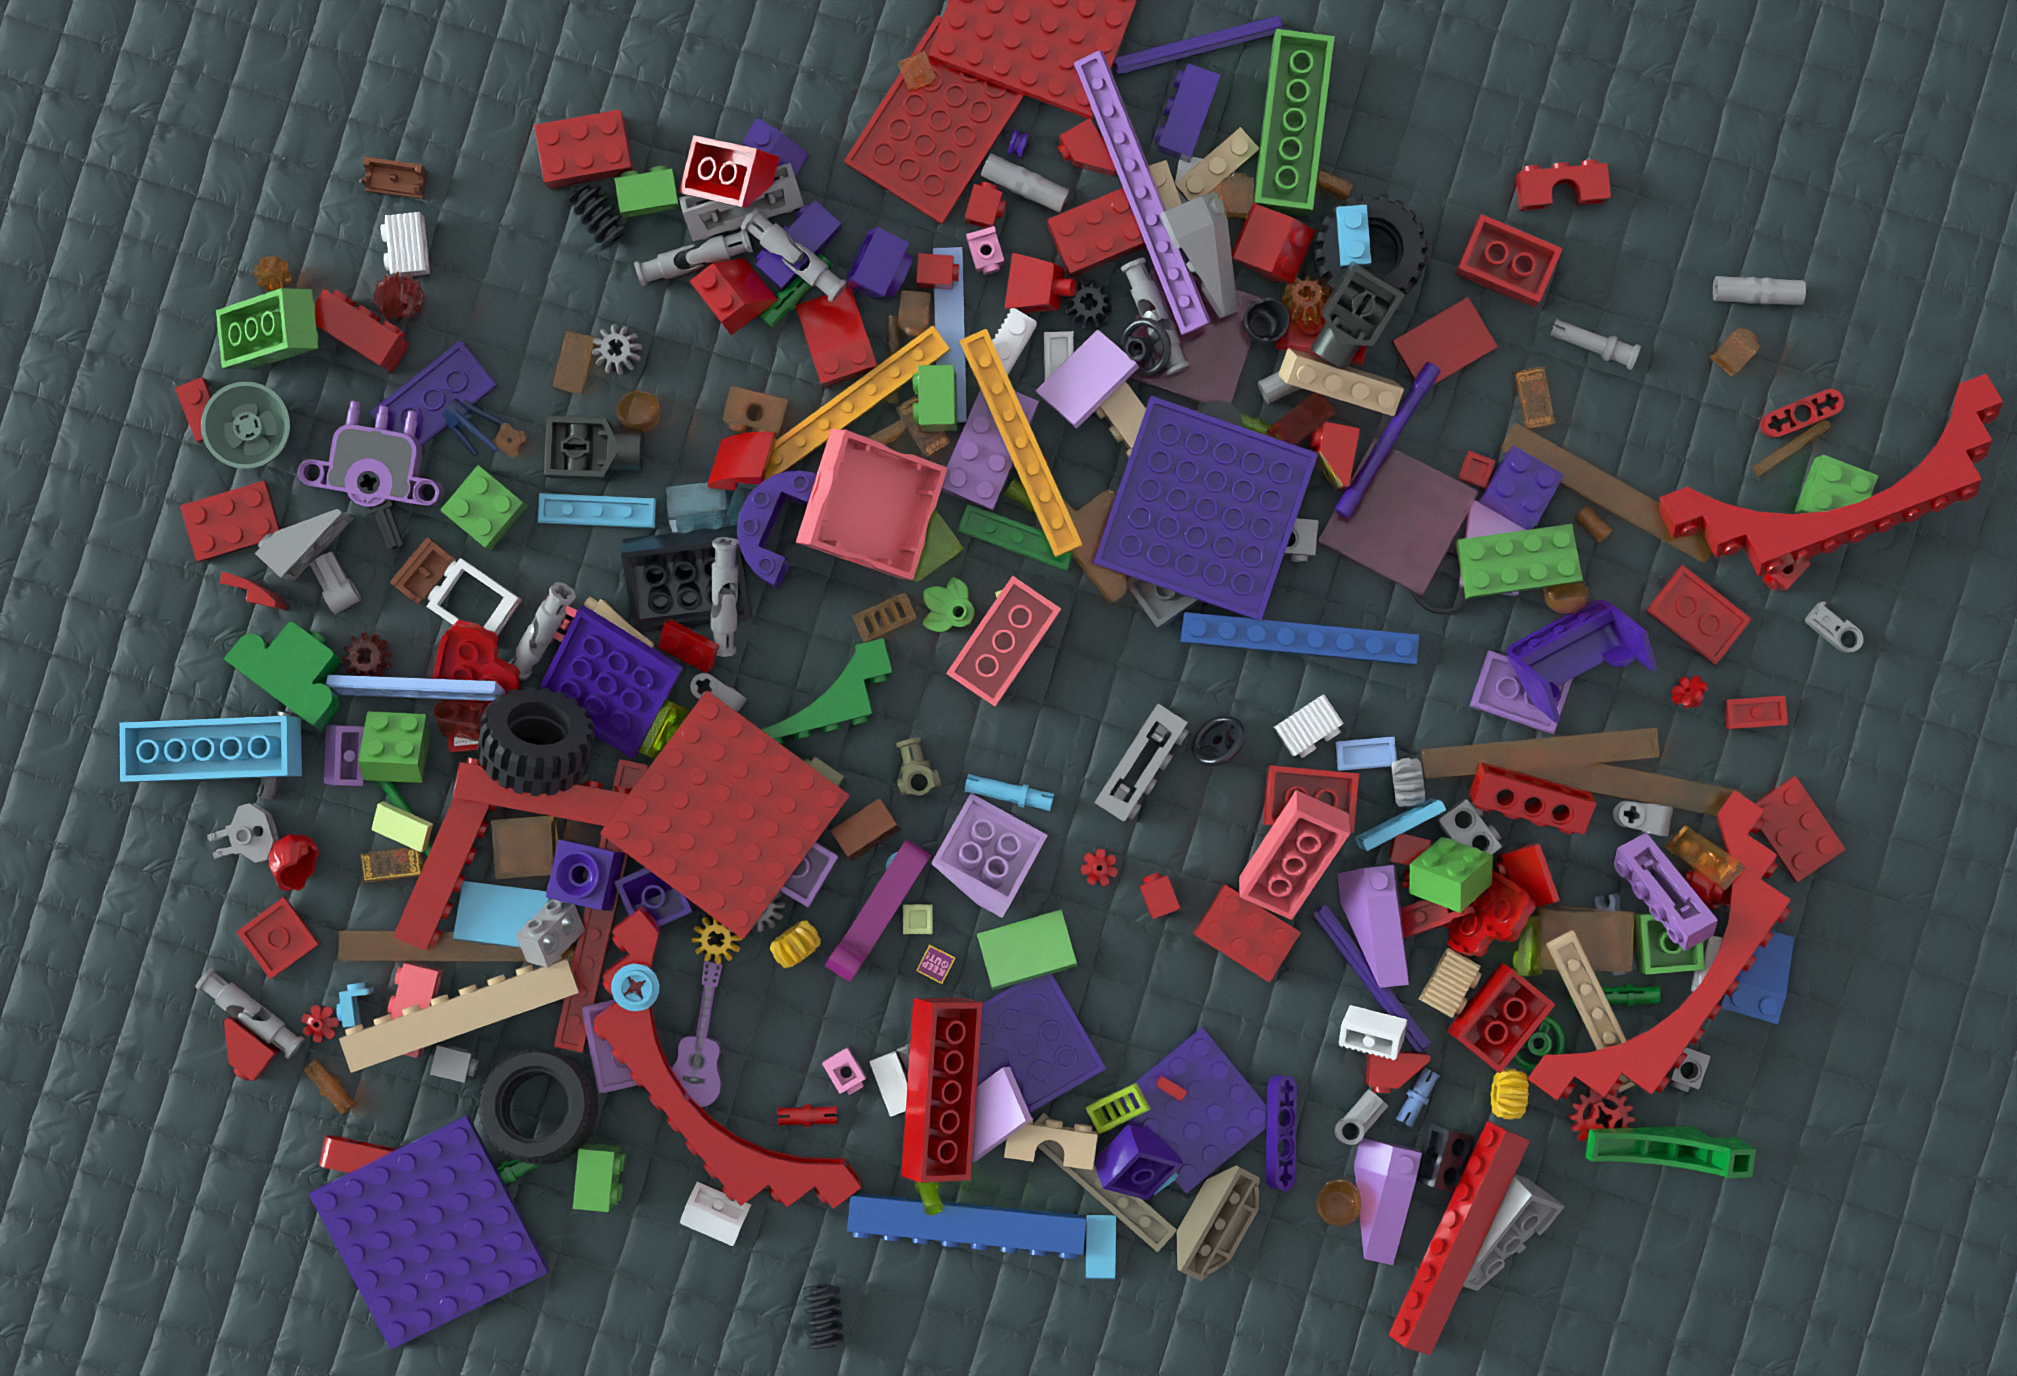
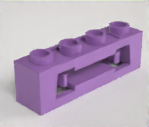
(1665, 892)

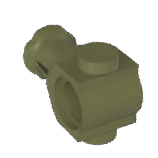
(915, 767)

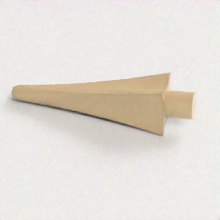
(606, 611)

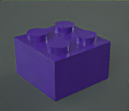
(1521, 488)

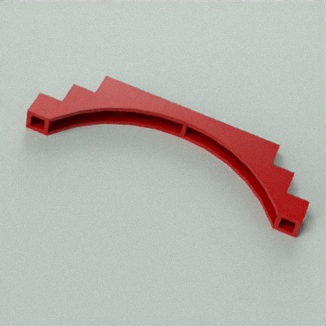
(1786, 539)
(1652, 1054)
(736, 1162)

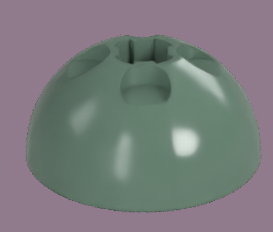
(231, 417)

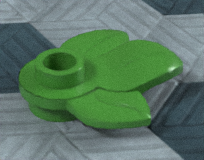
(943, 606)

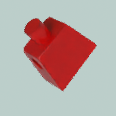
(1036, 285)

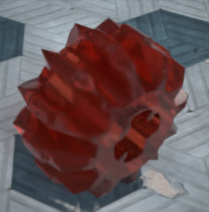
(398, 296)
(356, 655)

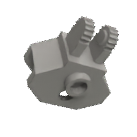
(246, 834)

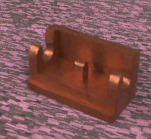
(394, 178)
(422, 571)
(865, 829)

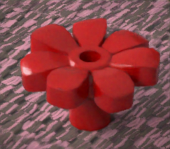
(1690, 692)
(1091, 867)
(325, 1022)

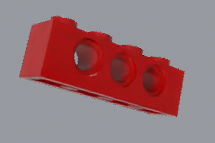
(1493, 779)

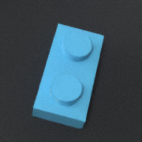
(1353, 235)

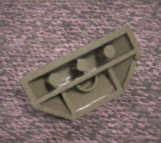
(1217, 1222)

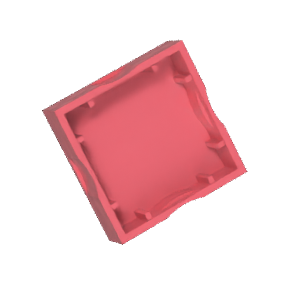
(871, 504)

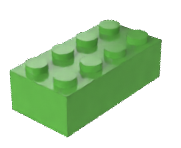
(267, 328)

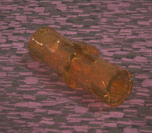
(329, 1086)

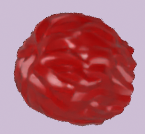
(293, 861)

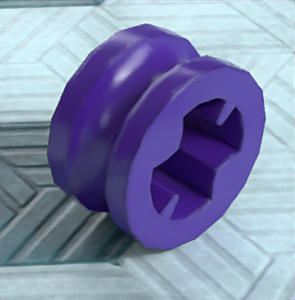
(1018, 143)

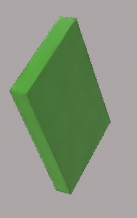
(1027, 950)

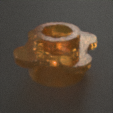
(517, 439)

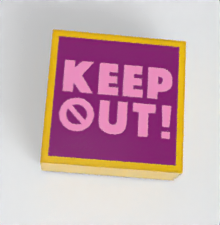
(935, 964)

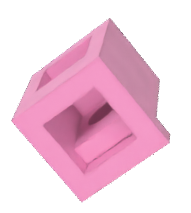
(986, 263)
(834, 1065)

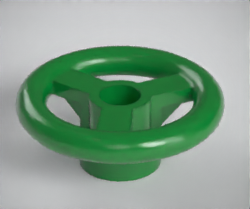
(1546, 1043)

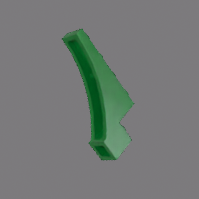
(844, 699)
(1673, 1147)

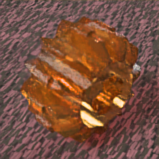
(1302, 291)

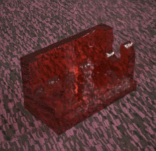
(1302, 419)

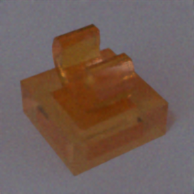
(916, 71)

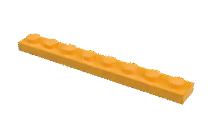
(856, 400)
(1020, 442)

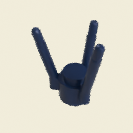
(458, 414)

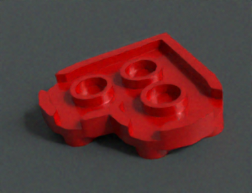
(473, 654)
(1498, 915)

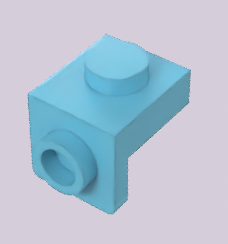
(348, 1009)

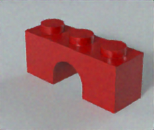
(1587, 181)

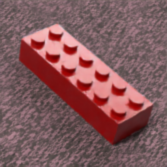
(941, 1089)

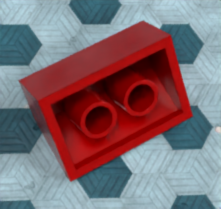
(727, 172)
(1500, 1017)

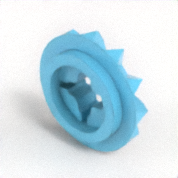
(632, 1000)

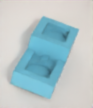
(1100, 1246)

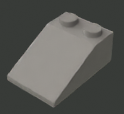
(296, 546)

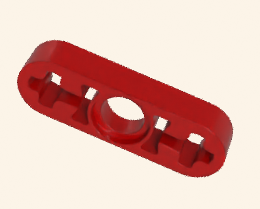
(1813, 418)

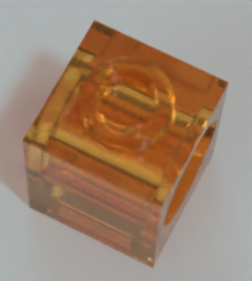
(914, 312)
(1736, 350)

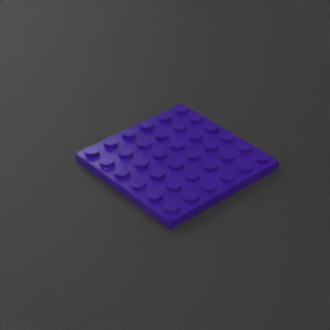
(1205, 508)
(429, 1232)

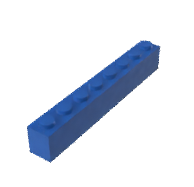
(1299, 639)
(969, 1224)

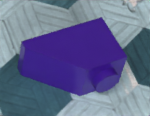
(775, 142)

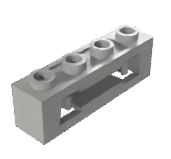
(705, 222)
(1167, 722)

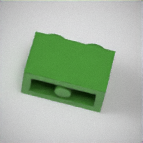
(647, 192)

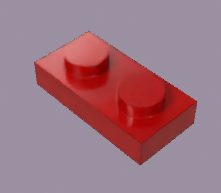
(193, 399)
(688, 646)
(1756, 712)

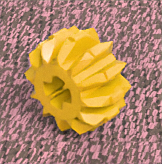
(795, 944)
(716, 948)
(1509, 1094)

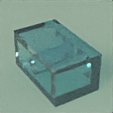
(697, 507)

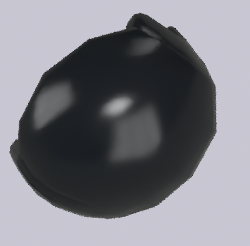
(1266, 320)

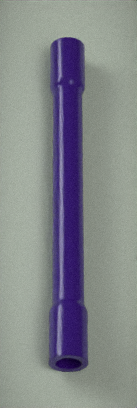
(1355, 491)

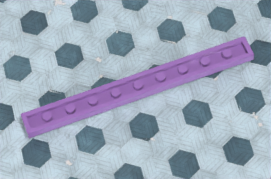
(1141, 191)

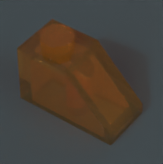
(1236, 194)

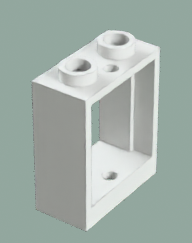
(453, 572)

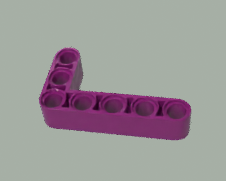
(878, 911)

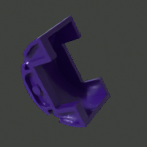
(760, 516)

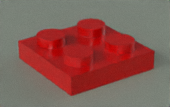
(278, 937)

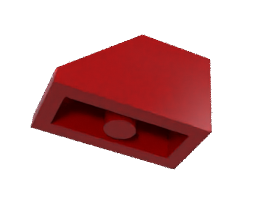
(1086, 149)
(247, 1051)
(1388, 1073)

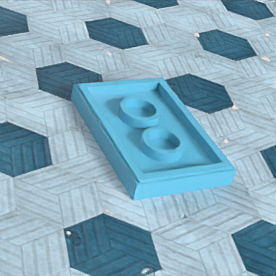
(1399, 824)
(495, 913)

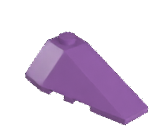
(1374, 913)
(1386, 1184)

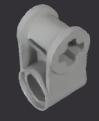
(720, 690)
(1647, 817)

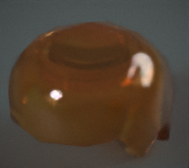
(638, 411)
(1566, 598)
(1339, 1203)

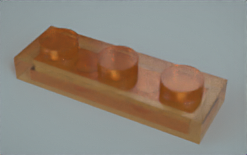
(1705, 857)

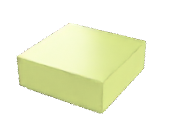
(917, 918)

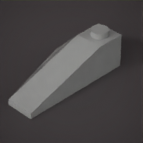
(1204, 236)
(1521, 1214)

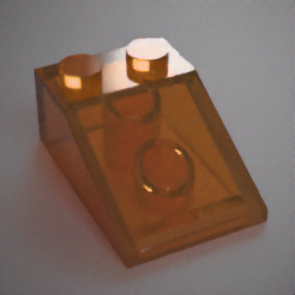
(1602, 934)

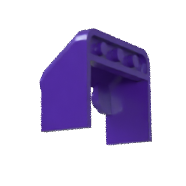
(1574, 646)

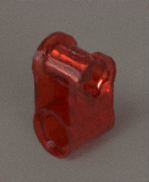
(464, 719)

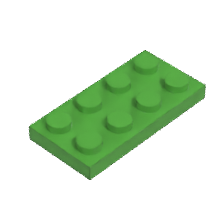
(1518, 561)

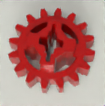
(1588, 1122)

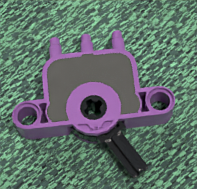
(380, 454)

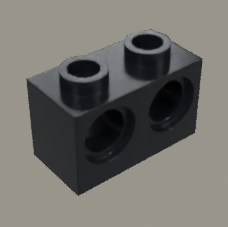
(1444, 1157)

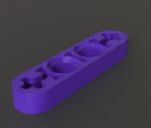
(1279, 1132)

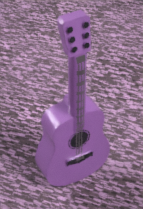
(699, 1054)

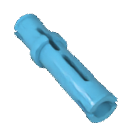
(1013, 793)

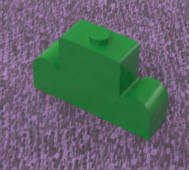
(291, 671)

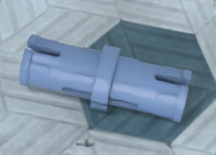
(1417, 1096)

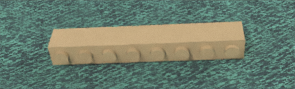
(459, 1014)

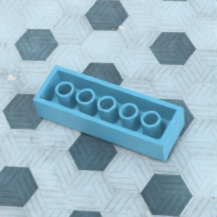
(210, 749)

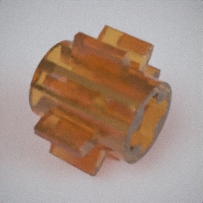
(272, 273)

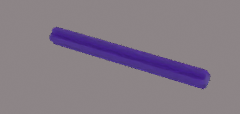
(1197, 45)
(1360, 965)

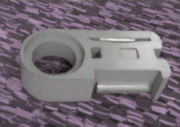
(1832, 627)

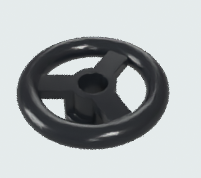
(1133, 346)
(1220, 743)

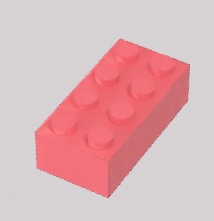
(1003, 641)
(1294, 855)

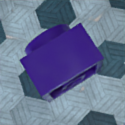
(879, 264)
(567, 875)

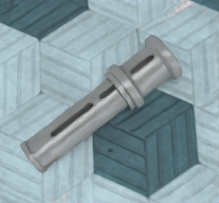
(1608, 347)

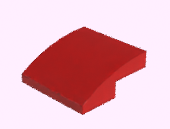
(742, 460)
(256, 592)

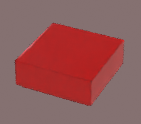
(1476, 469)
(1171, 1087)

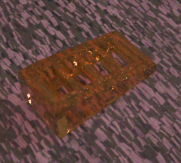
(906, 605)

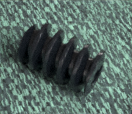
(597, 216)
(824, 1316)

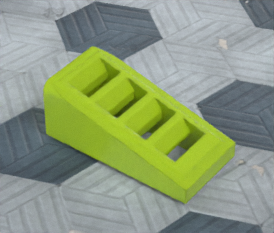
(1099, 1118)

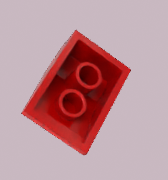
(836, 338)

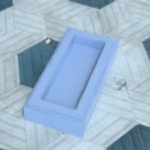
(1365, 753)

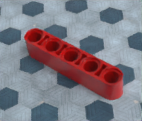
(349, 1154)

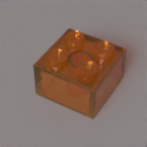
(524, 846)

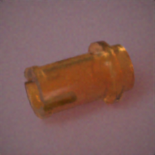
(1334, 184)
(1593, 523)

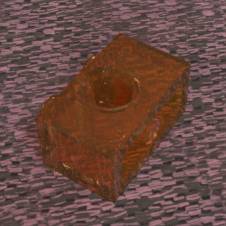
(740, 403)

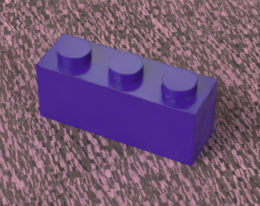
(1187, 112)
(812, 229)

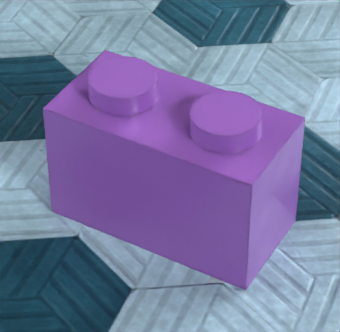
(342, 755)

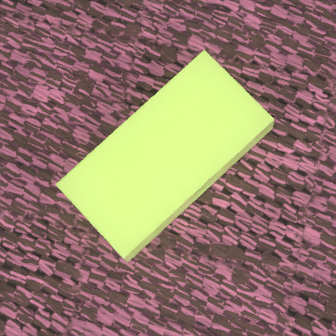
(402, 826)

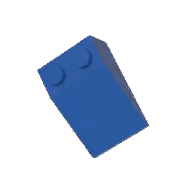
(1765, 984)

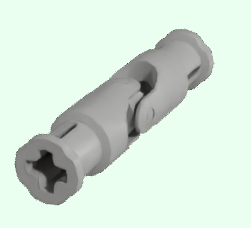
(779, 242)
(712, 251)
(1146, 291)
(724, 600)
(542, 628)
(245, 1009)

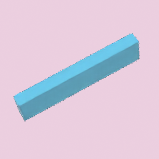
(597, 510)

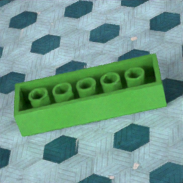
(1293, 122)

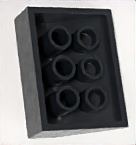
(672, 577)

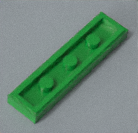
(1011, 536)

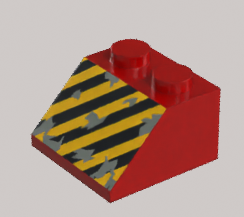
(1336, 452)

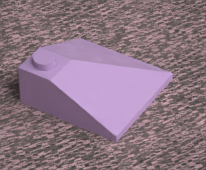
(988, 854)

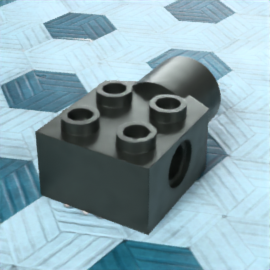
(1355, 314)
(590, 448)

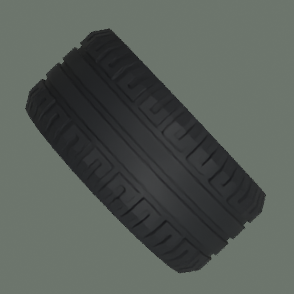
(500, 1090)

